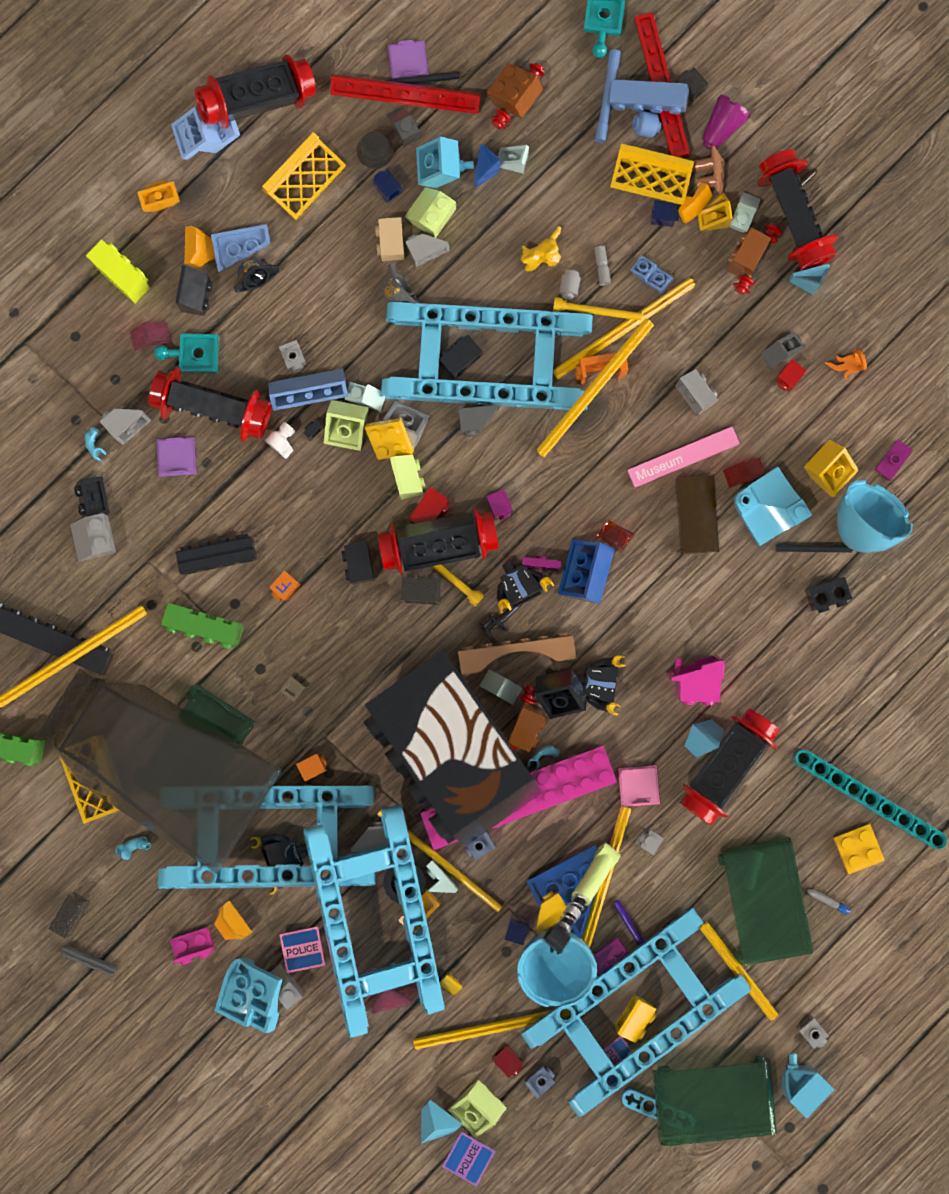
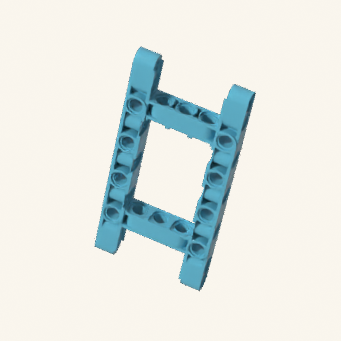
(486, 318)
(303, 798)
(336, 925)
(660, 1044)

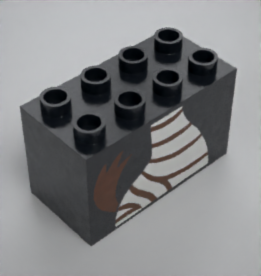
(450, 750)

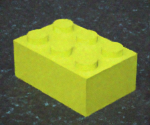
(119, 270)

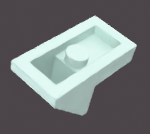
(744, 212)
(365, 396)
(444, 883)

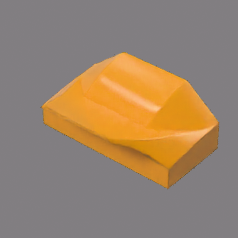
(158, 196)
(198, 247)
(231, 923)

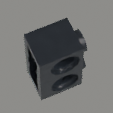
(827, 591)

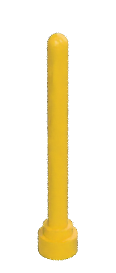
(560, 306)
(473, 595)

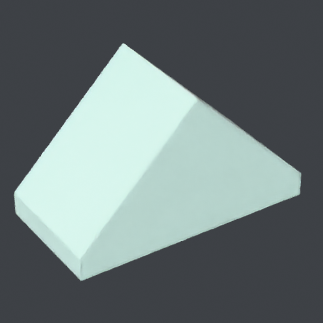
(513, 158)
(500, 687)

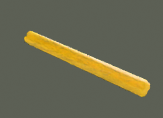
(737, 969)

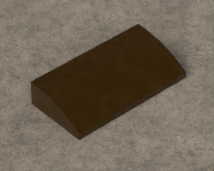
(697, 514)

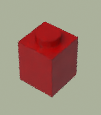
(790, 376)

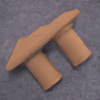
(717, 164)

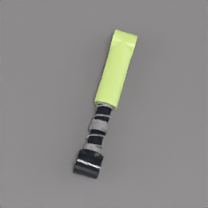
(604, 859)

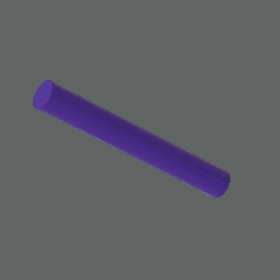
(628, 922)

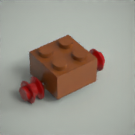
(514, 92)
(748, 255)
(528, 722)

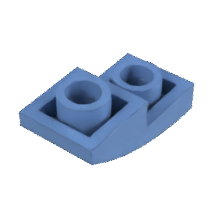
(651, 275)

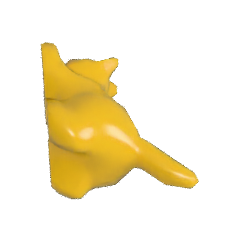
(544, 252)

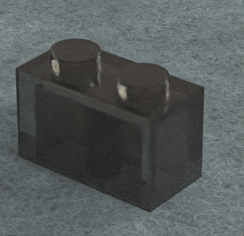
(69, 915)

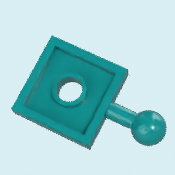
(603, 26)
(188, 345)

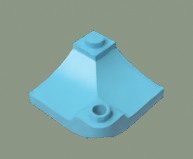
(770, 506)
(250, 995)

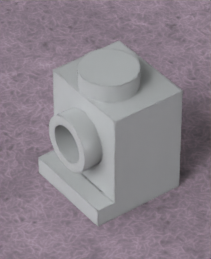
(289, 349)
(649, 840)
(809, 1026)

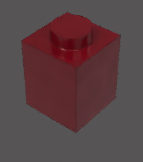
(508, 1061)

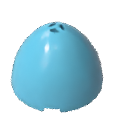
(871, 518)
(557, 977)

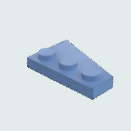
(238, 244)

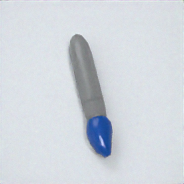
(829, 901)

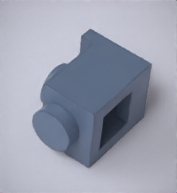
(487, 844)
(532, 1080)

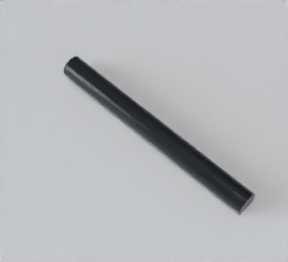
(427, 78)
(812, 548)

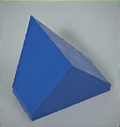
(487, 166)

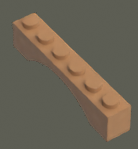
(557, 649)

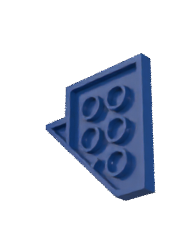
(564, 880)

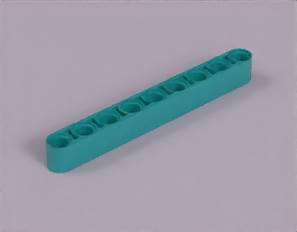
(877, 802)

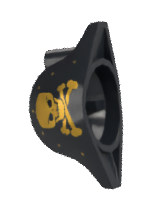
(254, 274)

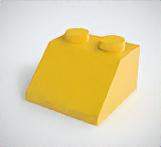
(831, 467)
(635, 1019)

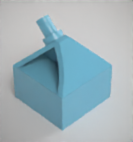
(439, 162)
(804, 1086)

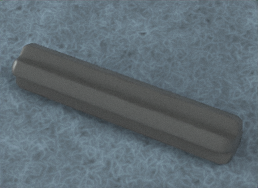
(88, 960)

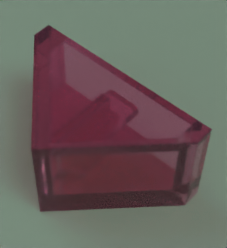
(149, 335)
(389, 1000)

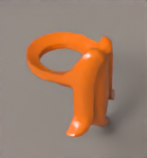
(852, 363)

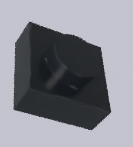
(313, 429)

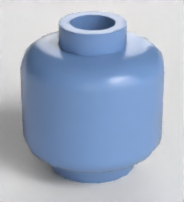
(646, 124)

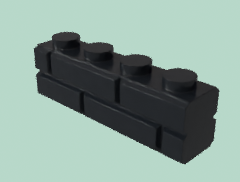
(216, 555)

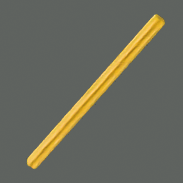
(624, 327)
(595, 387)
(72, 655)
(599, 897)
(481, 1030)

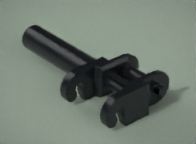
(506, 615)

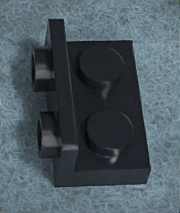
(91, 497)

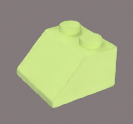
(431, 211)
(345, 425)
(407, 477)
(477, 1109)

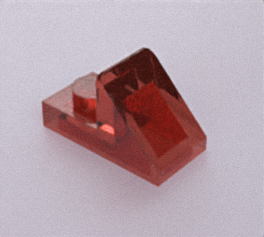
(743, 472)

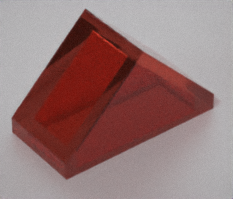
(615, 535)

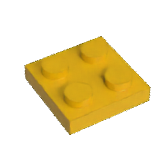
(389, 438)
(858, 848)

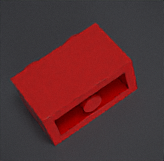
(430, 507)

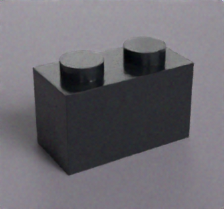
(460, 357)
(358, 563)

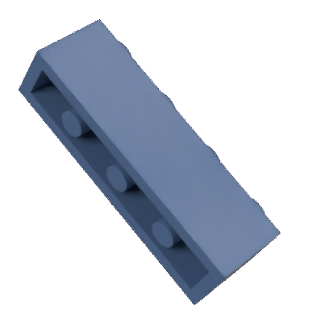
(649, 96)
(308, 389)

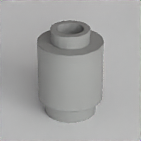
(569, 284)

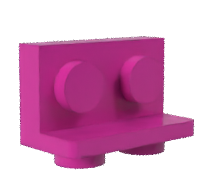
(192, 945)

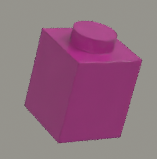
(499, 505)

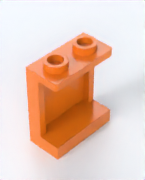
(597, 363)

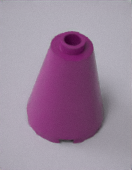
(723, 122)

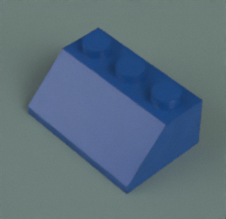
(586, 570)

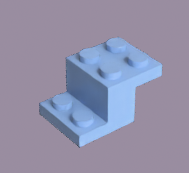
(195, 136)

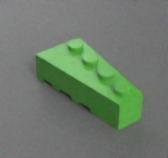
(202, 625)
(21, 749)

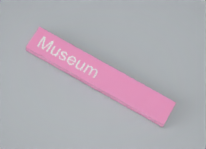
(683, 457)

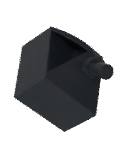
(560, 693)

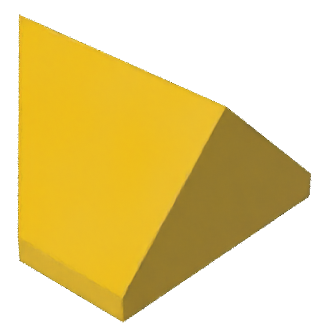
(716, 214)

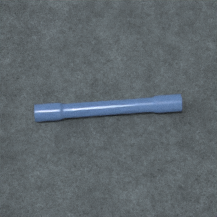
(602, 126)

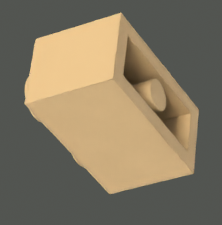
(391, 239)

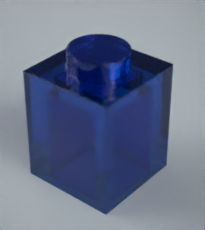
(387, 185)
(664, 213)
(516, 931)

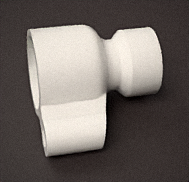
(278, 440)

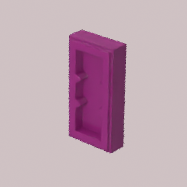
(893, 460)
(541, 562)
(609, 955)

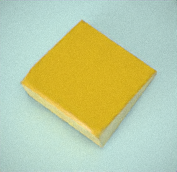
(451, 984)

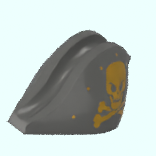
(396, 287)

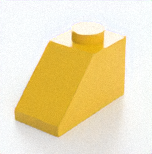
(550, 911)

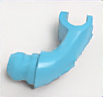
(90, 438)
(545, 750)
(125, 849)

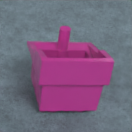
(698, 681)

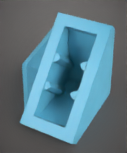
(810, 279)
(704, 738)
(436, 1122)

